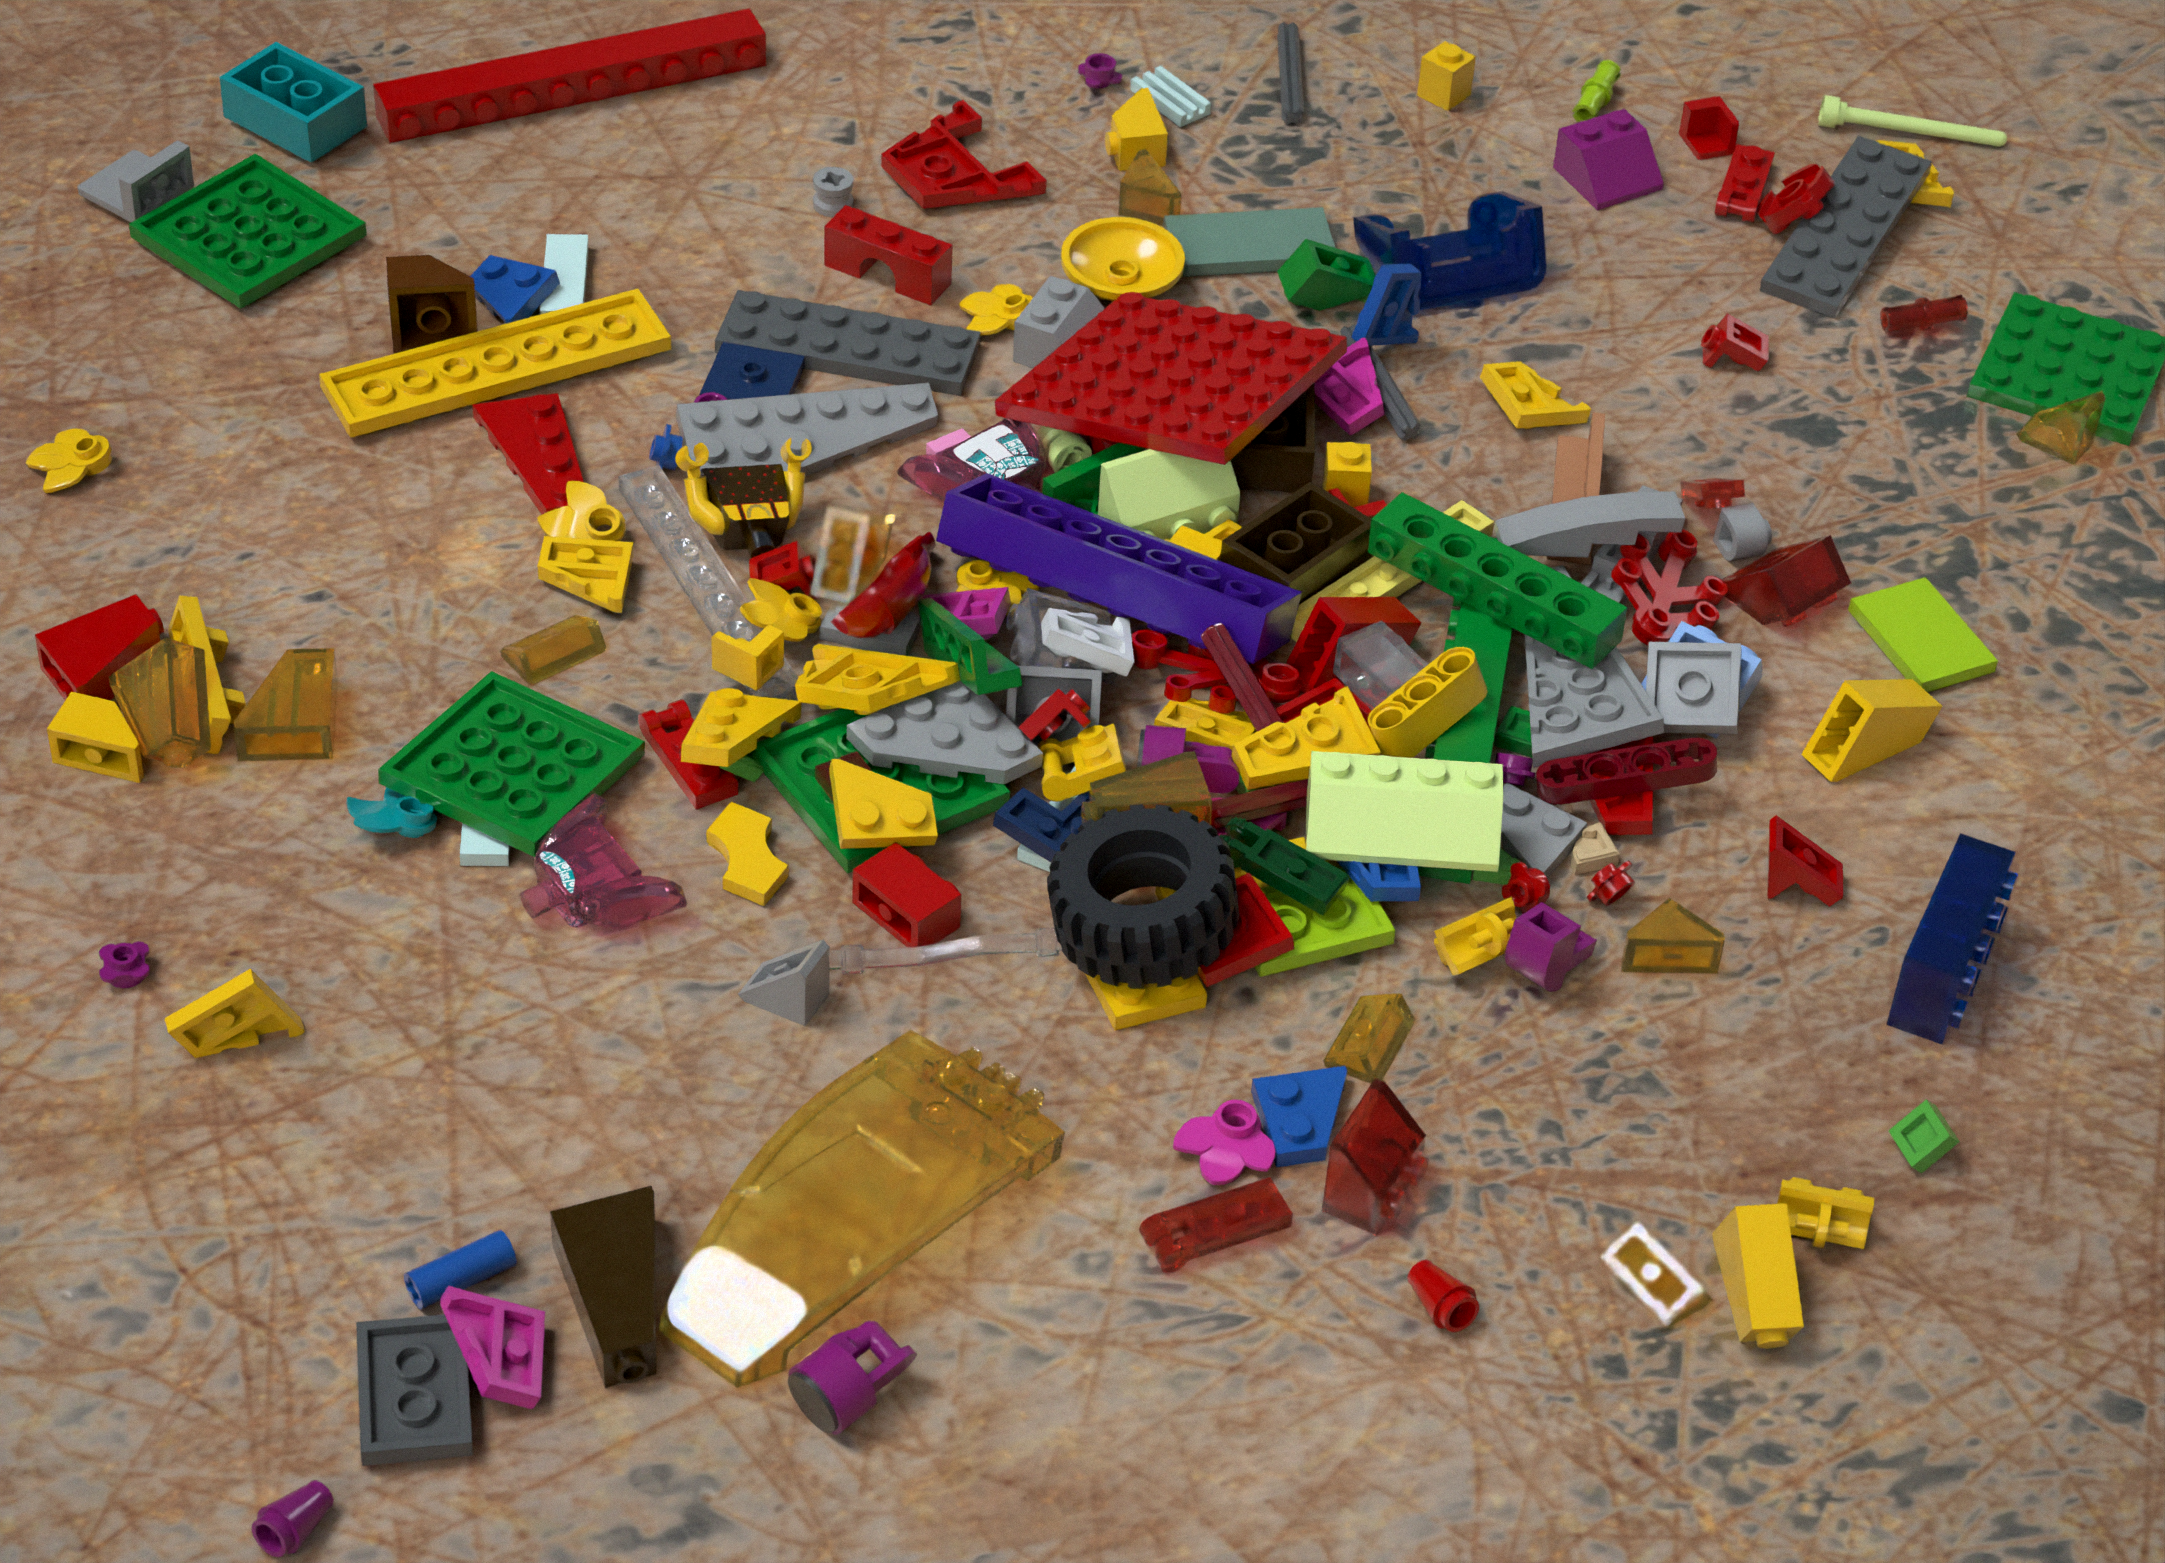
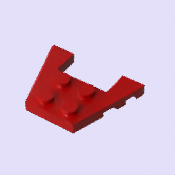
(944, 173)

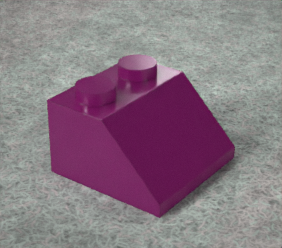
(1608, 159)

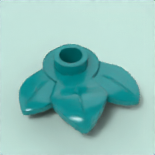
(393, 814)

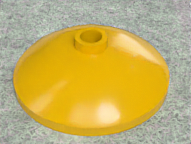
(1122, 257)

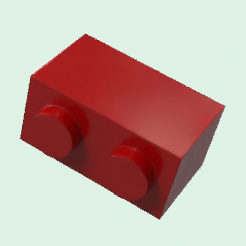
(906, 897)

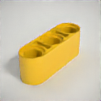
(1428, 704)

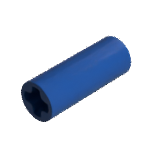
(460, 1268)

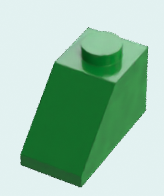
(1325, 276)

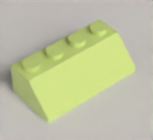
(1404, 811)

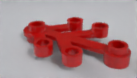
(1652, 619)
(1149, 649)

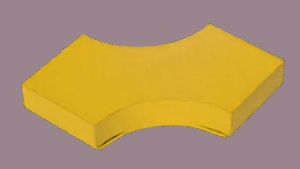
(742, 840)

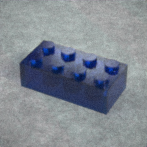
(1953, 939)

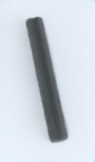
(1290, 73)
(1394, 403)

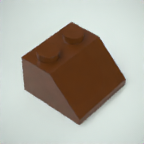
(428, 301)

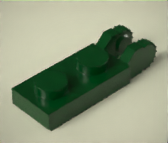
(1284, 865)

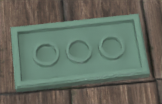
(1245, 239)

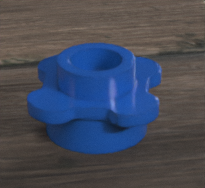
(665, 448)

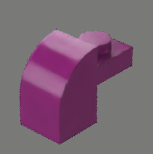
(1546, 946)

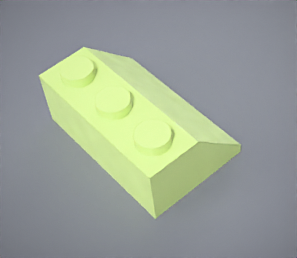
(1167, 490)

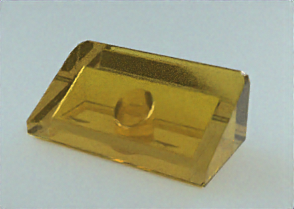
(555, 648)
(1371, 1036)
(1655, 1276)

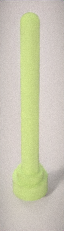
(1836, 112)

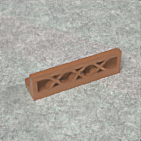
(1579, 470)

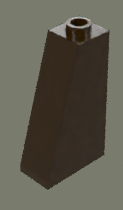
(611, 1276)

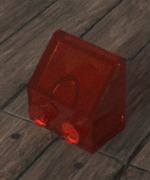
(1789, 582)
(1374, 1161)

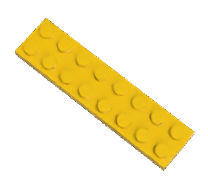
(494, 362)

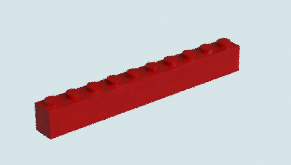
(569, 75)

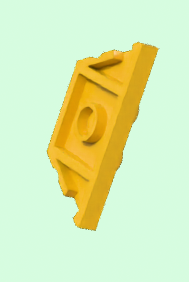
(869, 679)

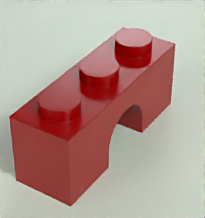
(917, 260)

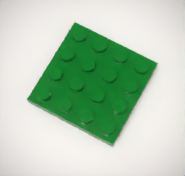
(247, 230)
(2060, 354)
(510, 761)
(790, 766)

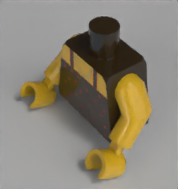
(745, 503)

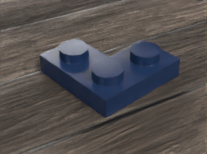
(1038, 822)

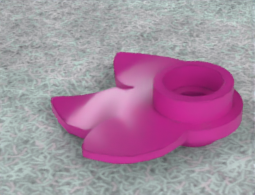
(1227, 1142)

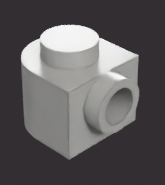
(1742, 532)

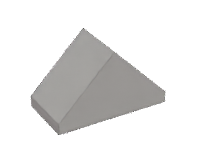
(791, 983)

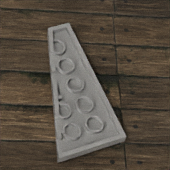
(833, 421)
(1581, 707)

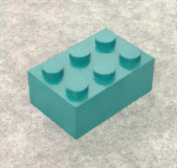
(293, 101)

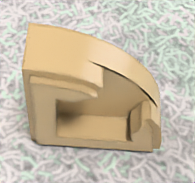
(1593, 850)

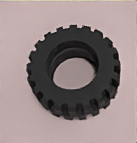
(1151, 939)

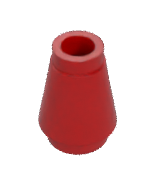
(1445, 1297)

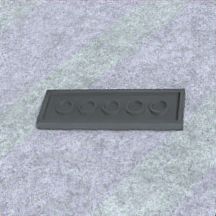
(1840, 242)
(853, 341)

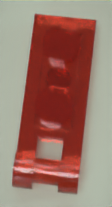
(1215, 1223)

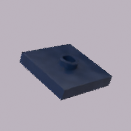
(753, 372)

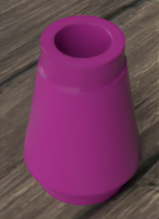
(290, 1520)

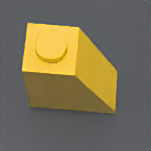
(1869, 725)
(1760, 1273)

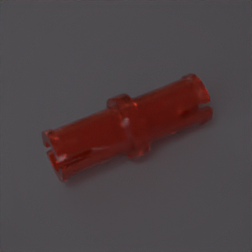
(1923, 313)

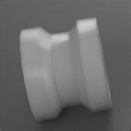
(832, 190)

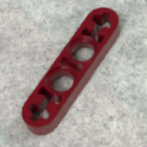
(1628, 776)

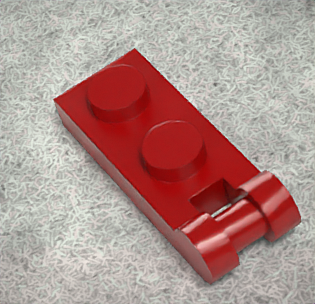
(1744, 182)
(699, 782)

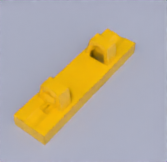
(223, 703)

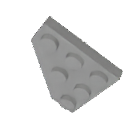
(946, 735)

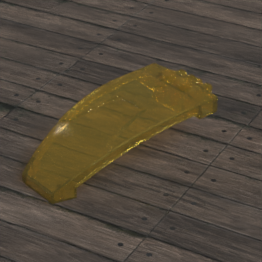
(849, 1197)

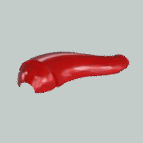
(891, 594)

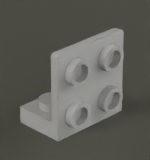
(141, 182)

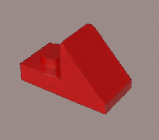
(1801, 861)

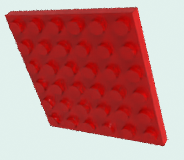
(1172, 377)

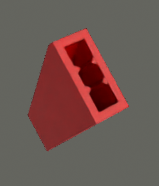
(1338, 617)
(92, 647)

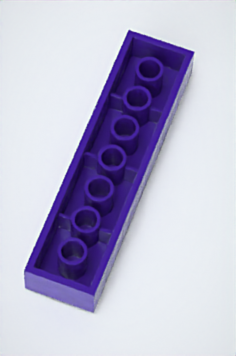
(1115, 566)

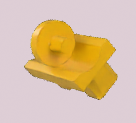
(1476, 937)
(1826, 1213)

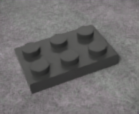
(412, 1391)

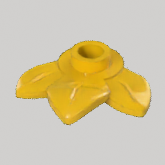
(995, 309)
(70, 458)
(583, 515)
(979, 575)
(791, 613)

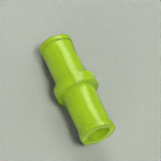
(1597, 91)

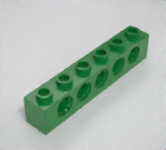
(1497, 580)

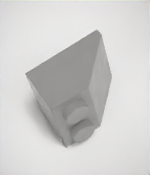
(1051, 319)
(1041, 683)

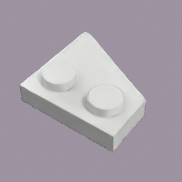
(1079, 636)

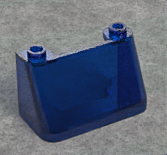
(1491, 258)

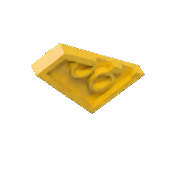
(732, 724)
(1284, 749)

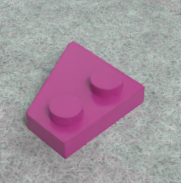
(1350, 390)

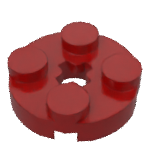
(1798, 198)

